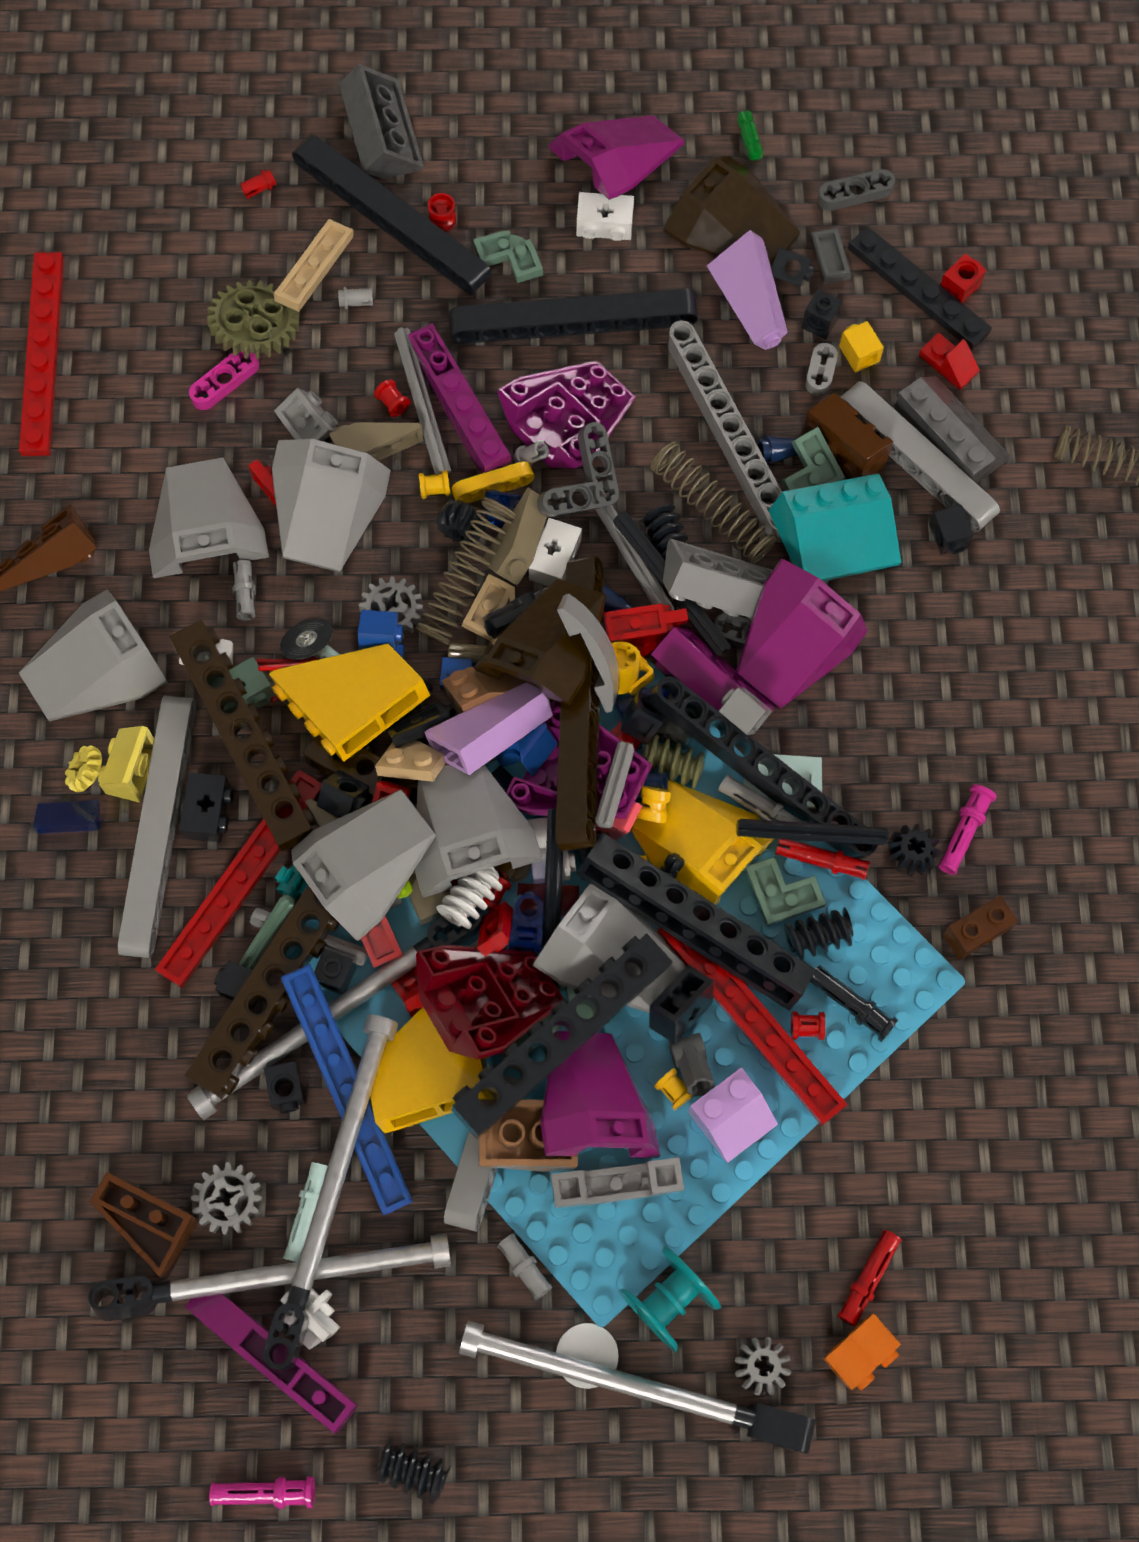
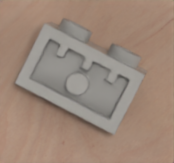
(305, 416)

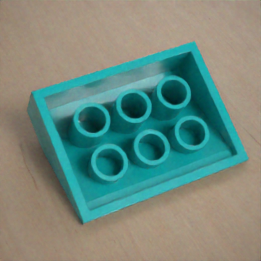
(838, 527)

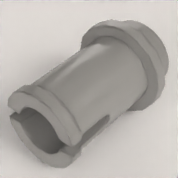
(355, 297)
(531, 453)

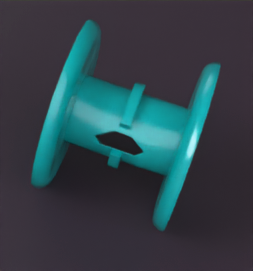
(670, 1298)

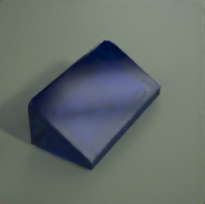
(67, 816)

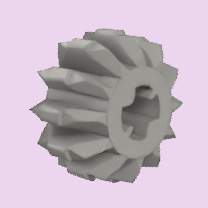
(753, 1372)

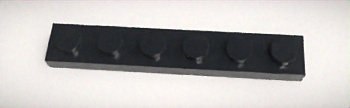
(919, 288)

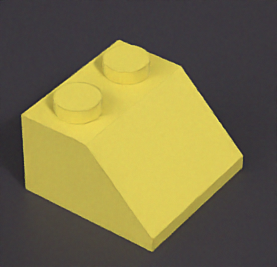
(127, 763)

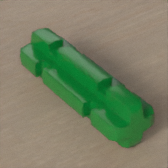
(750, 135)

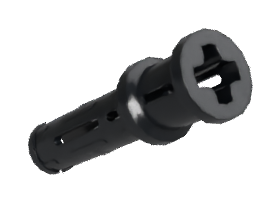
(864, 1011)

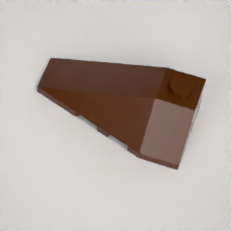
(59, 546)

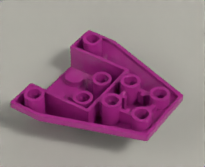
(618, 150)
(557, 405)
(797, 634)
(539, 792)
(595, 1103)

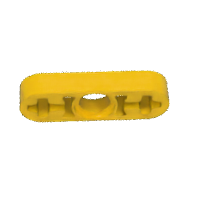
(500, 479)

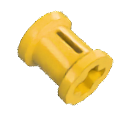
(434, 484)
(673, 1089)

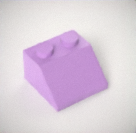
(733, 1115)

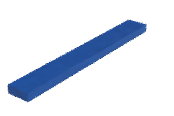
(339, 1076)

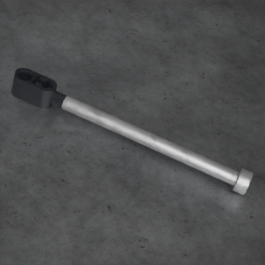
(379, 1031)
(205, 1102)
(434, 1251)
(762, 1421)

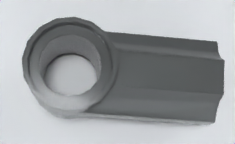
(691, 1059)

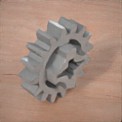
(392, 594)
(222, 1185)

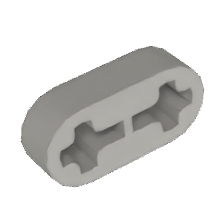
(817, 368)

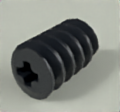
(662, 526)
(819, 933)
(412, 1471)

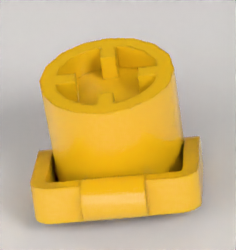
(629, 664)

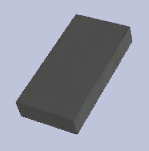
(830, 256)

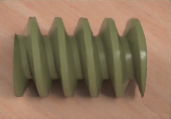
(674, 761)

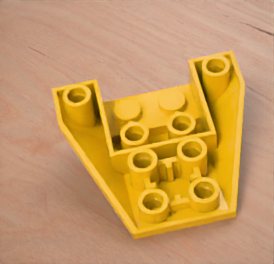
(704, 836)

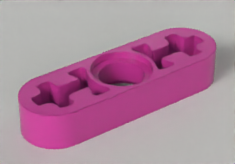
(222, 390)

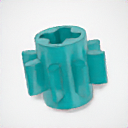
(290, 882)

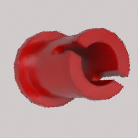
(258, 184)

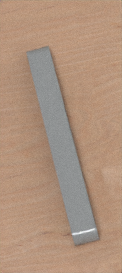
(725, 418)
(157, 827)

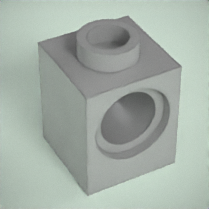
(744, 710)

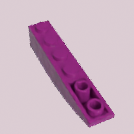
(459, 401)
(248, 1339)

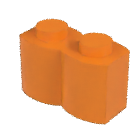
(862, 1353)

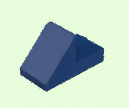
(530, 750)

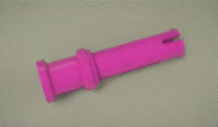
(971, 817)
(279, 1493)

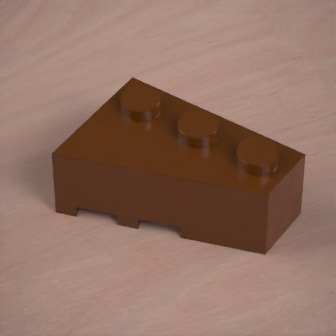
(851, 441)
(146, 1222)

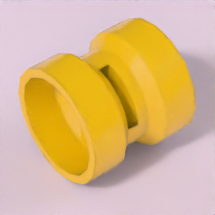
(654, 804)

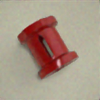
(392, 398)
(807, 1025)

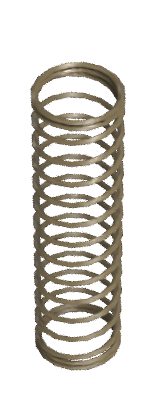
(1062, 447)
(495, 509)
(768, 540)

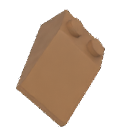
(471, 688)
(518, 1141)

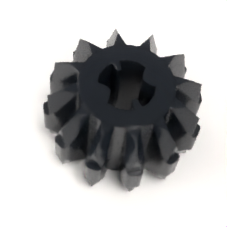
(455, 520)
(911, 859)

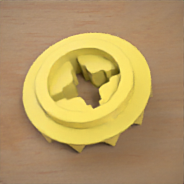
(83, 768)

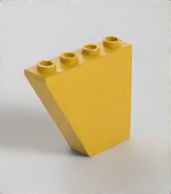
(350, 696)
(420, 1076)

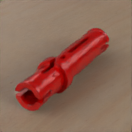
(823, 858)
(863, 1289)

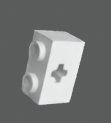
(604, 217)
(564, 541)

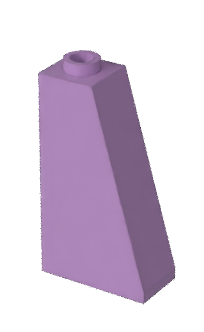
(749, 287)
(489, 728)

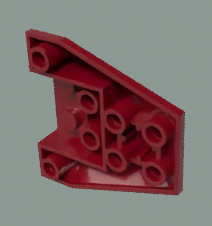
(480, 1000)

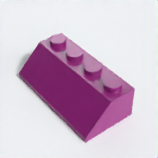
(699, 668)

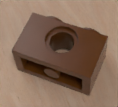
(979, 927)

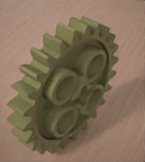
(251, 320)

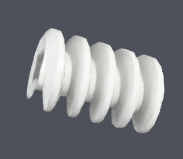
(468, 896)

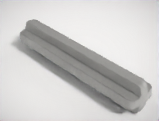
(614, 785)

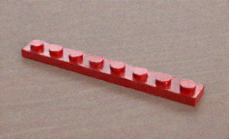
(41, 354)
(229, 893)
(765, 1035)

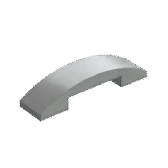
(580, 620)
(617, 1183)

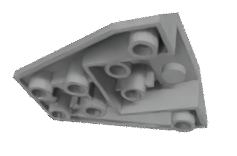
(324, 499)
(203, 517)
(92, 663)
(473, 827)
(364, 860)
(591, 935)

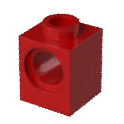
(958, 286)

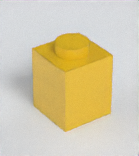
(861, 346)

